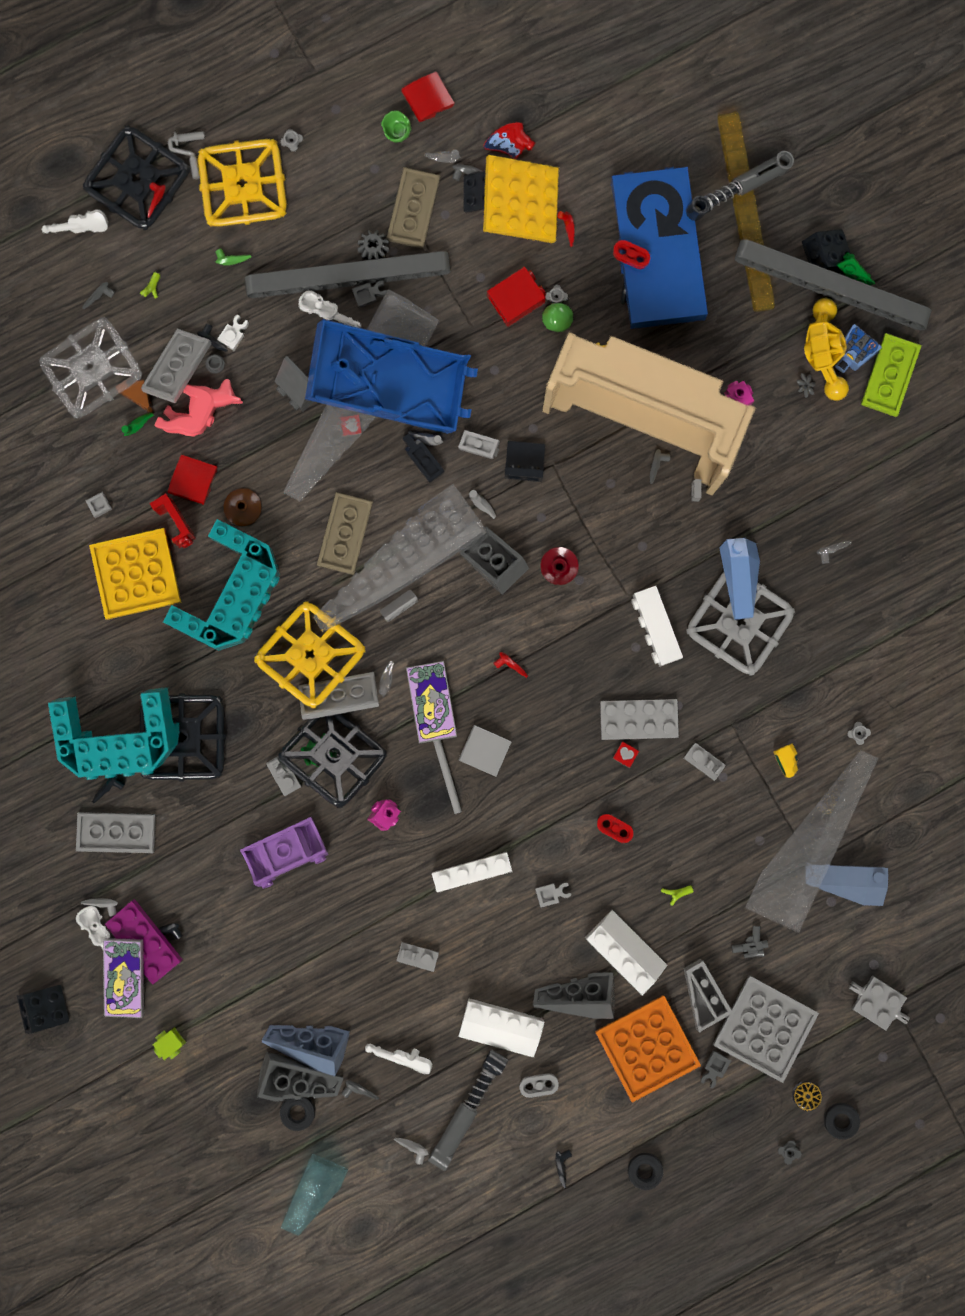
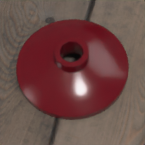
(559, 556)

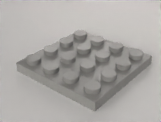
(765, 1029)

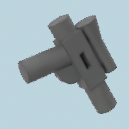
(752, 946)

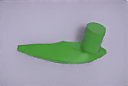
(229, 260)

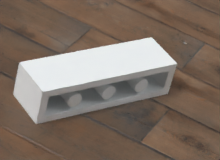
(657, 625)
(471, 872)

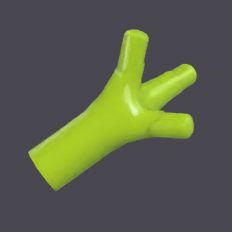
(151, 286)
(676, 894)

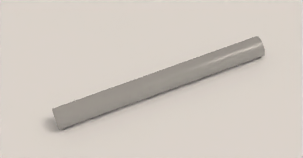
(447, 776)

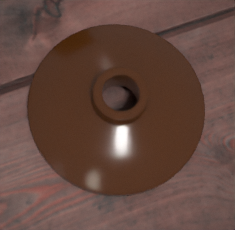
(244, 516)

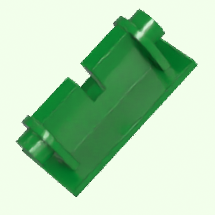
(853, 270)

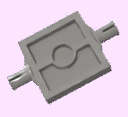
(879, 1002)

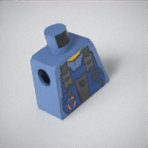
(859, 350)

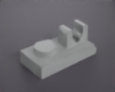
(479, 444)
(704, 761)
(283, 776)
(417, 956)

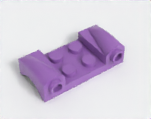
(284, 852)

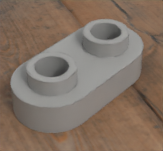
(539, 1087)

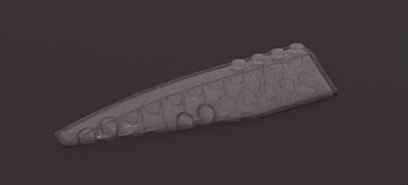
(342, 427)

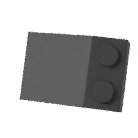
(293, 384)
(495, 561)

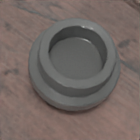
(215, 363)

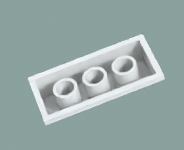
(626, 952)
(501, 1027)

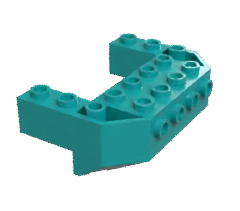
(242, 597)
(119, 753)

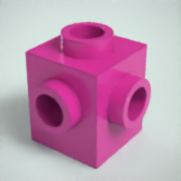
(740, 392)
(384, 814)

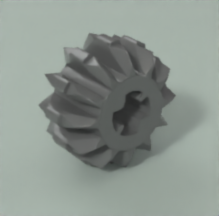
(374, 239)

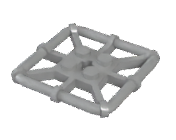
(741, 634)

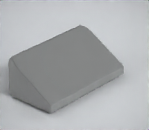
(399, 605)

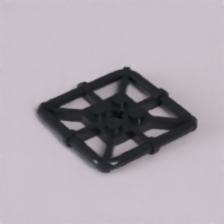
(124, 177)
(192, 744)
(333, 766)

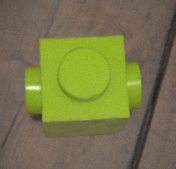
(168, 1044)

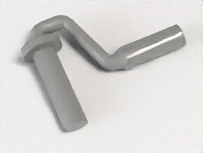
(187, 137)

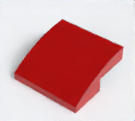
(427, 96)
(192, 479)

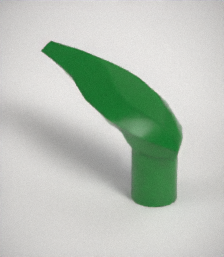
(136, 424)

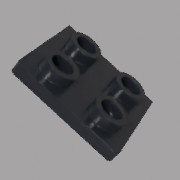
(474, 192)
(826, 248)
(524, 461)
(43, 1009)

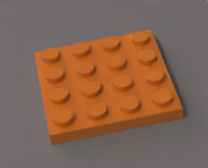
(647, 1048)

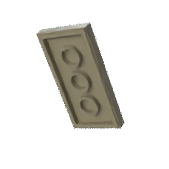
(413, 208)
(345, 533)

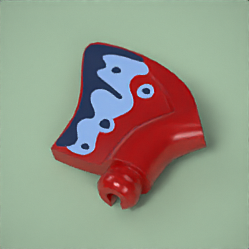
(509, 140)

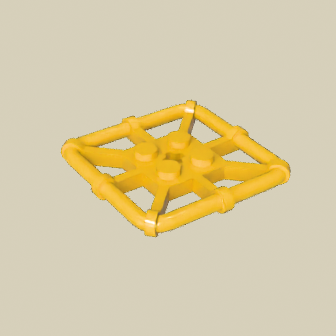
(233, 174)
(309, 667)

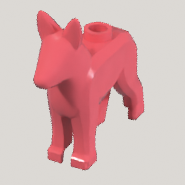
(201, 408)

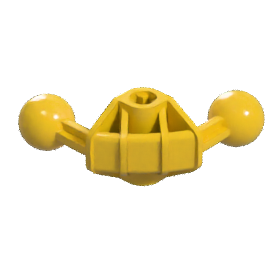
(825, 347)

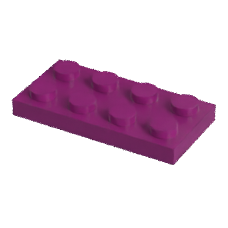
(158, 953)

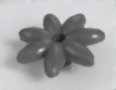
(805, 385)

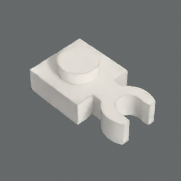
(232, 335)

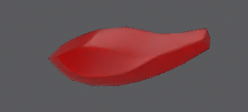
(158, 194)
(569, 225)
(504, 658)

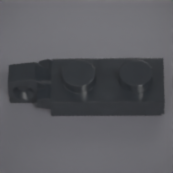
(423, 458)

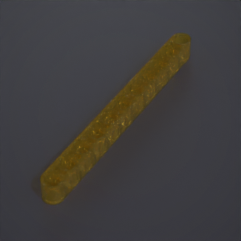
(744, 206)

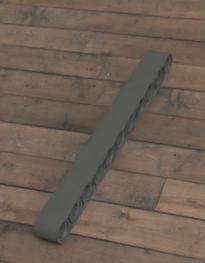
(347, 274)
(832, 285)

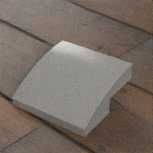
(484, 750)

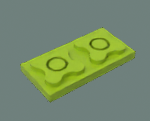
(891, 375)

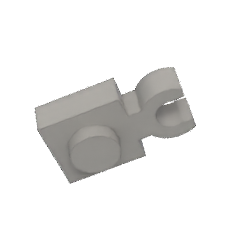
(549, 895)

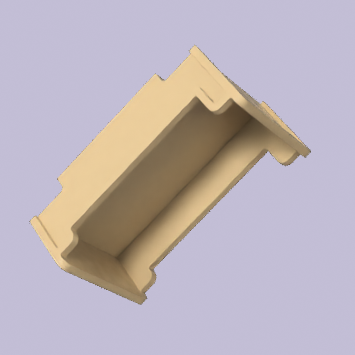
(652, 398)

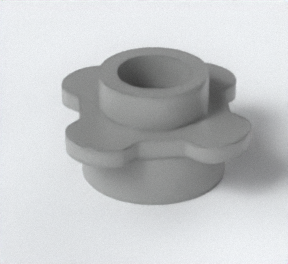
(290, 134)
(556, 291)
(859, 728)

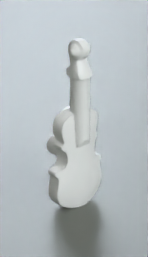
(92, 220)
(314, 303)
(89, 920)
(411, 1060)

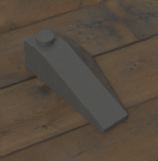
(584, 997)
(290, 1079)

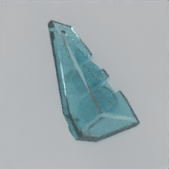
(316, 1188)

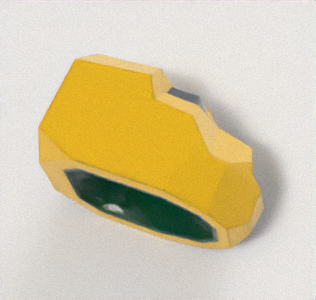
(787, 760)

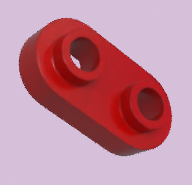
(632, 253)
(614, 828)

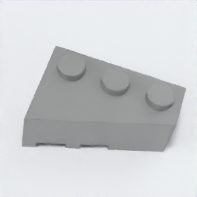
(705, 996)

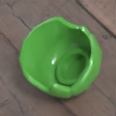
(396, 126)
(557, 317)

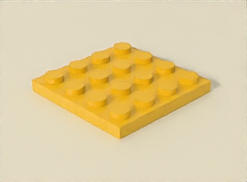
(520, 199)
(135, 573)

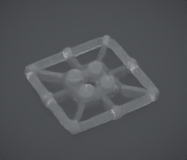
(89, 378)

